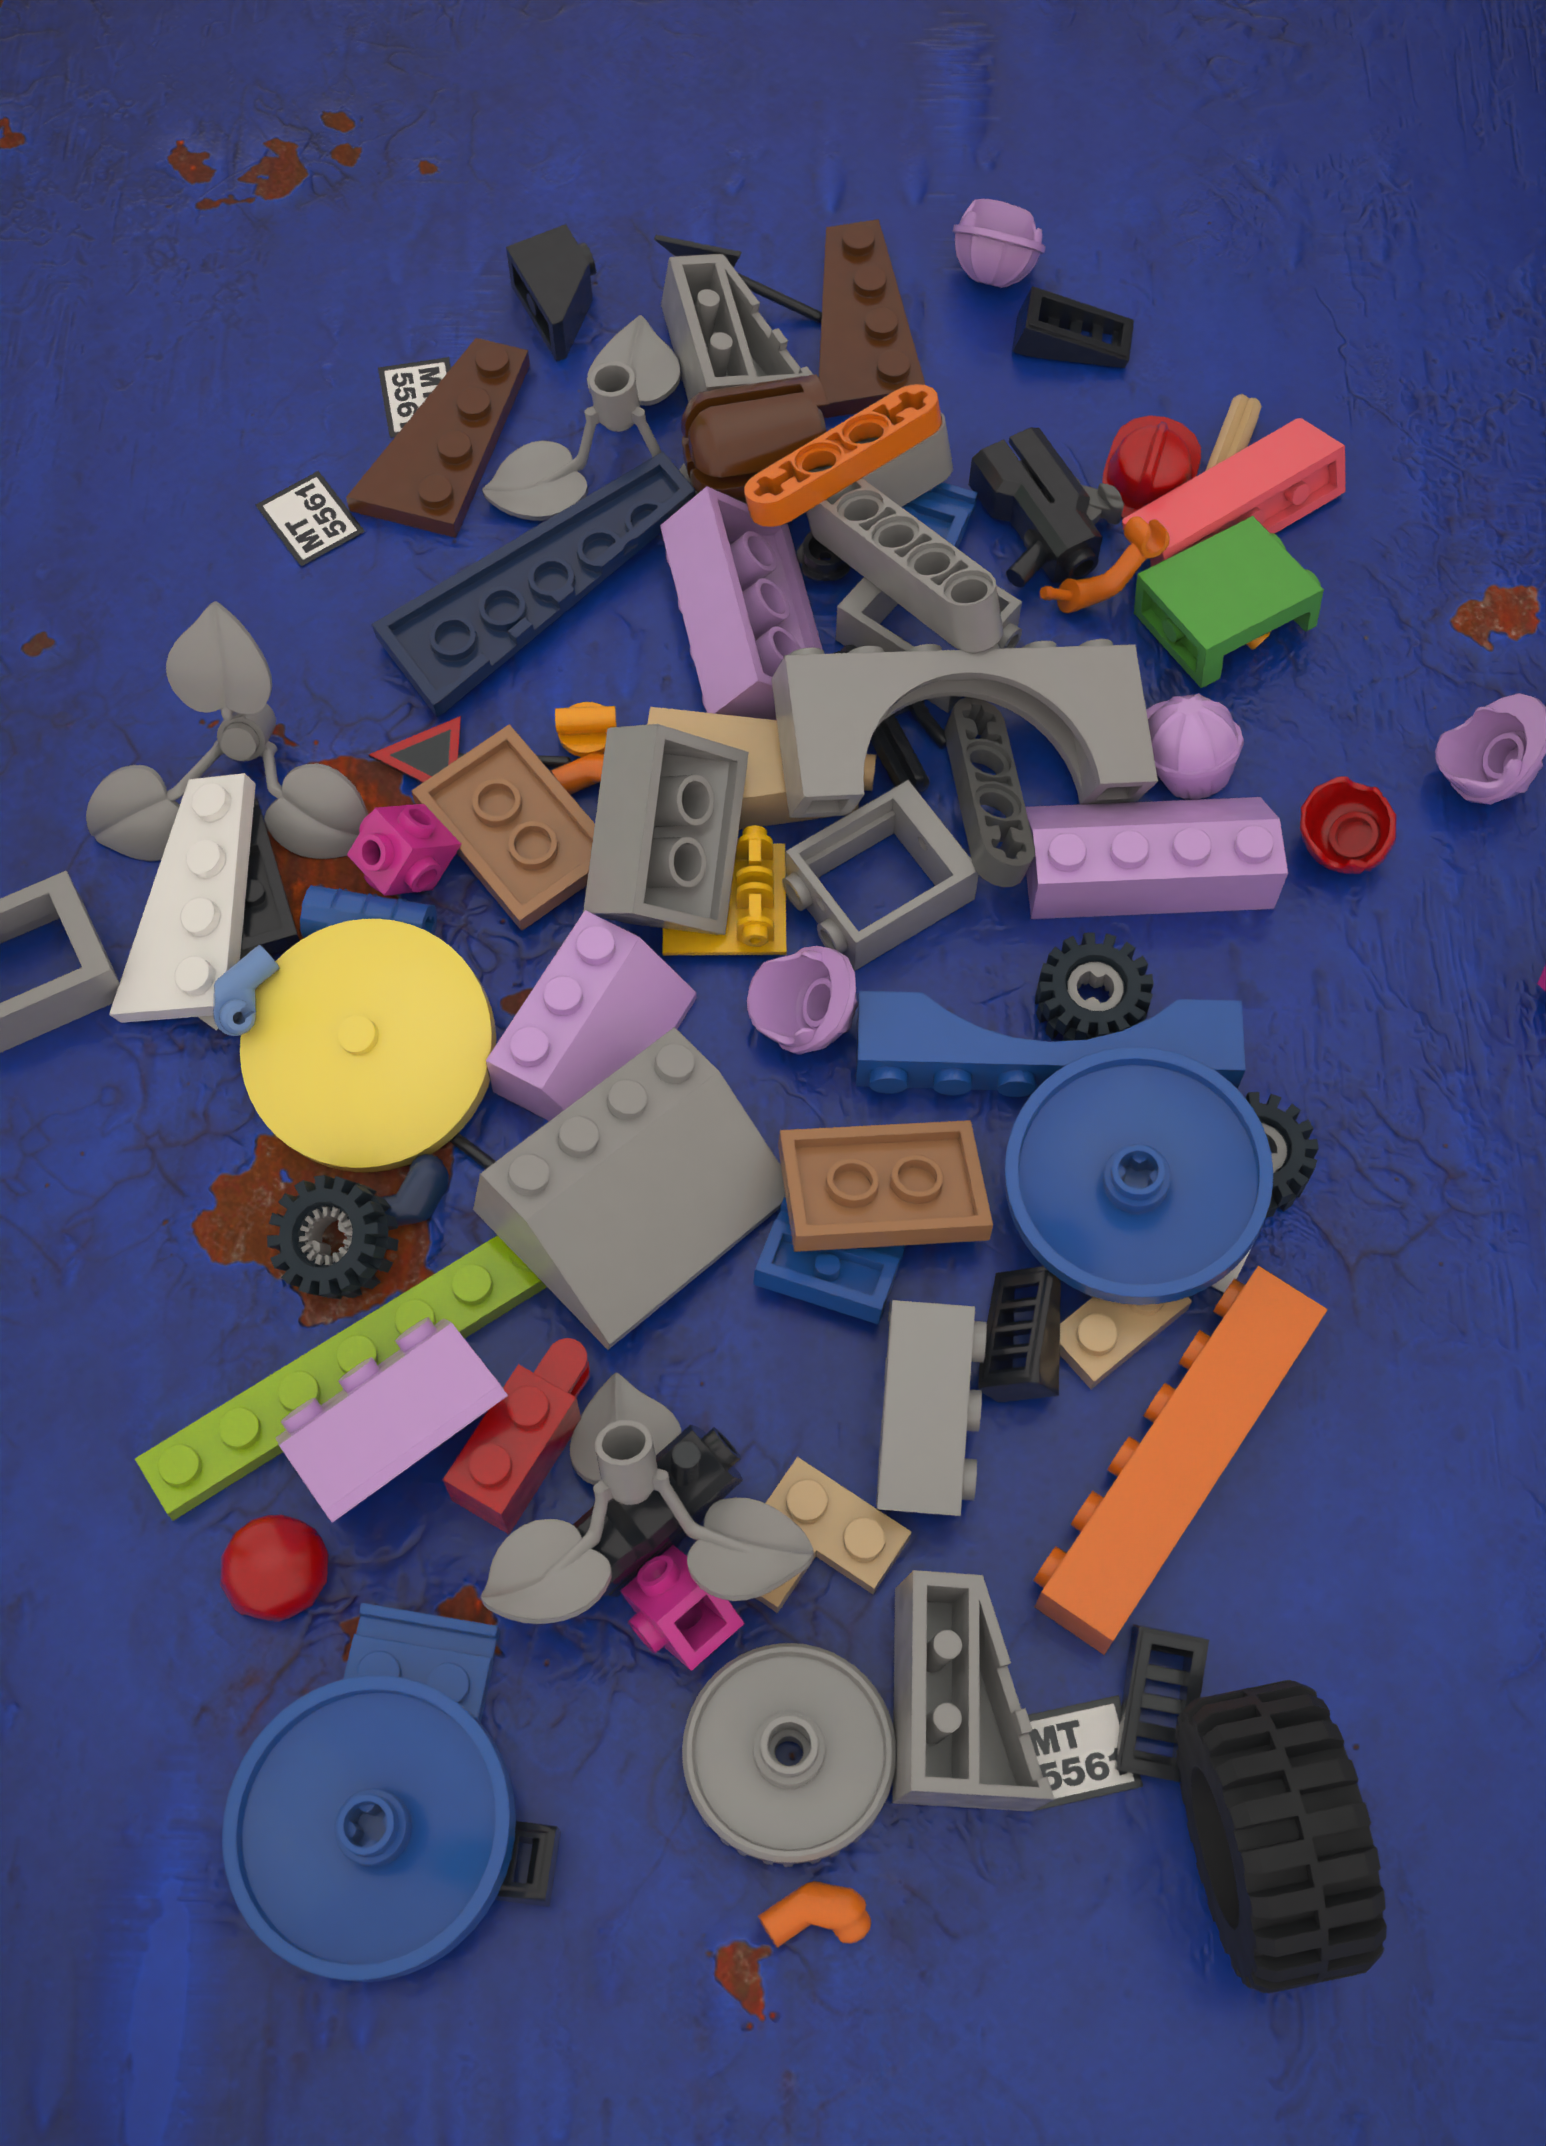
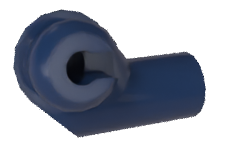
(419, 1191)

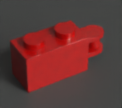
(520, 1437)

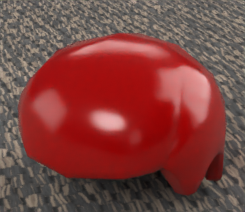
(1348, 826)
(274, 1567)

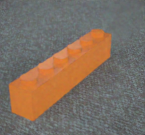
(1178, 1459)

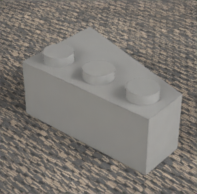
(719, 328)
(929, 1408)
(956, 1702)

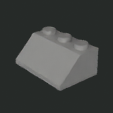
(666, 829)

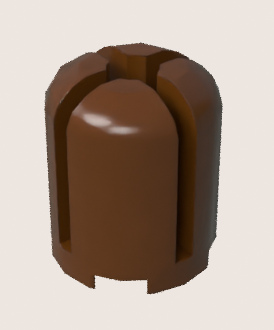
(747, 429)

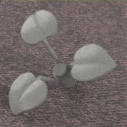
(627, 373)
(214, 669)
(554, 1574)

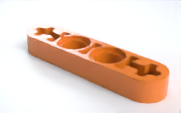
(789, 488)

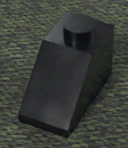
(553, 284)

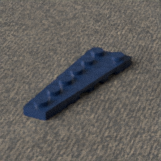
(503, 601)

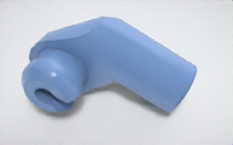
(235, 992)

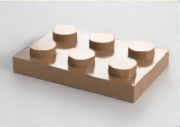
(513, 824)
(884, 1185)

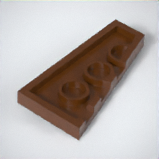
(863, 324)
(444, 448)

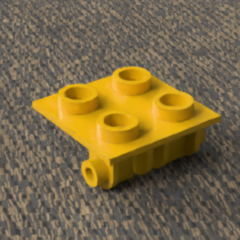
(755, 907)

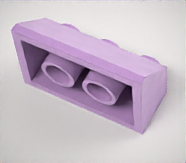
(586, 1018)
(388, 1415)

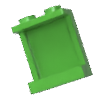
(1224, 597)

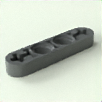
(1002, 791)

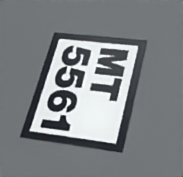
(408, 387)
(309, 518)
(1079, 1751)

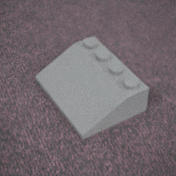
(634, 1188)

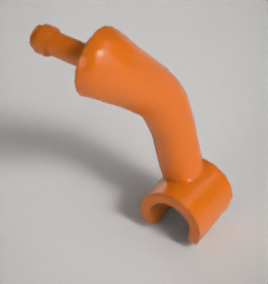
(1146, 541)

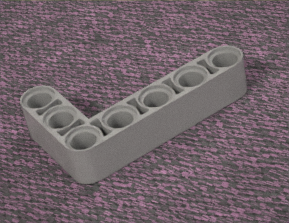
(906, 556)

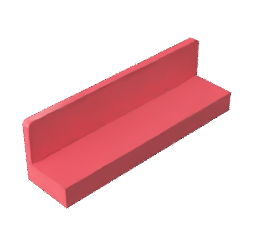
(1271, 480)

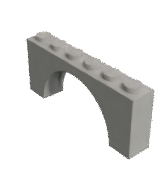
(1076, 696)

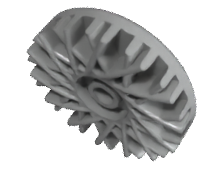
(776, 1808)

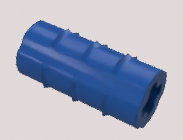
(333, 906)

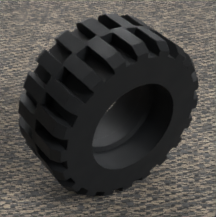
(1280, 1836)

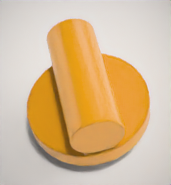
(584, 727)

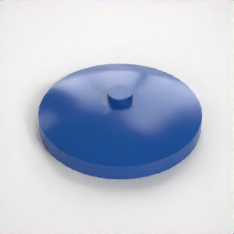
(1138, 1175)
(368, 1828)

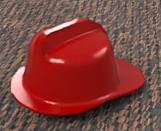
(1150, 460)

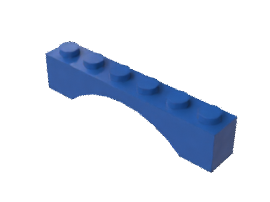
(919, 1044)

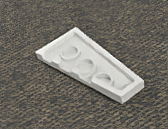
(194, 906)

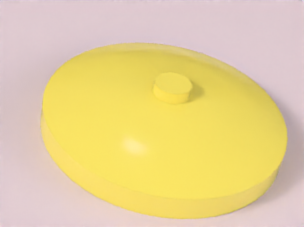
(368, 1045)

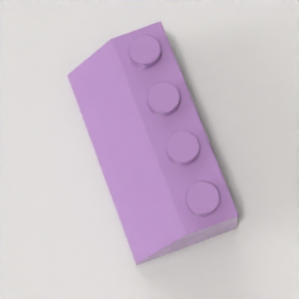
(737, 601)
(1155, 858)

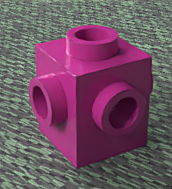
(403, 849)
(676, 1611)

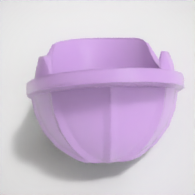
(997, 242)
(1194, 745)
(1495, 749)
(804, 999)

